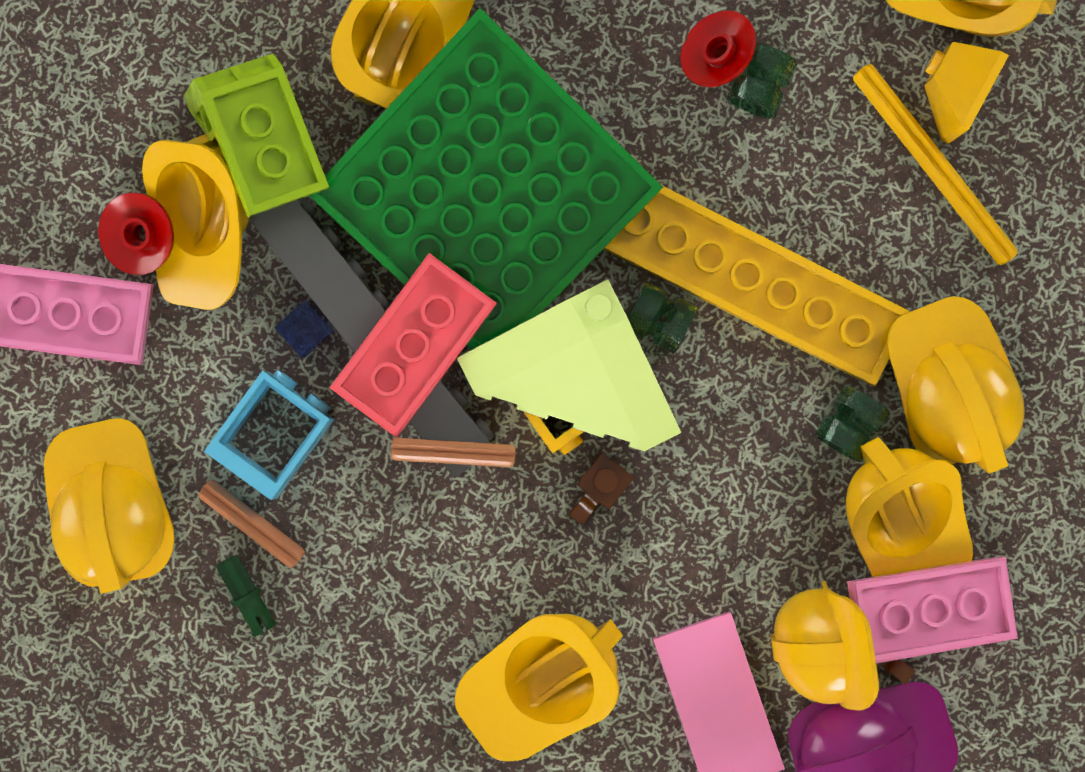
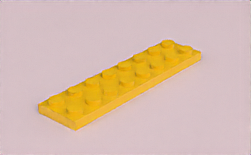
(760, 283)

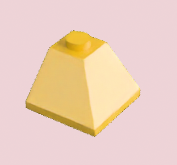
(960, 85)

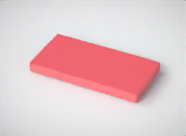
(413, 345)

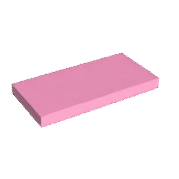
(74, 314)
(937, 608)
(717, 697)

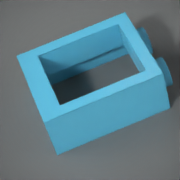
(246, 468)

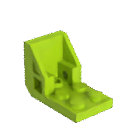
(258, 133)

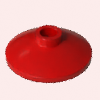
(718, 48)
(120, 233)

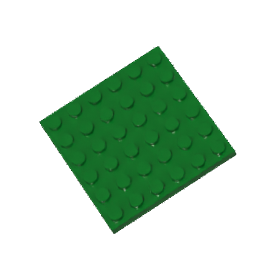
(488, 177)

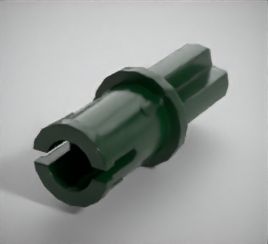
(245, 594)

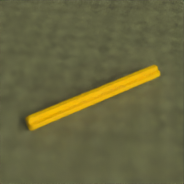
(935, 164)

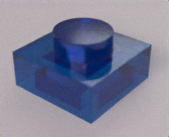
(304, 329)

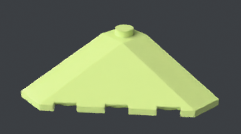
(578, 367)

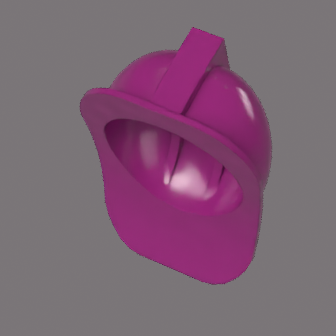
(898, 733)

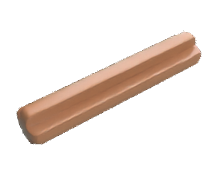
(453, 452)
(251, 523)

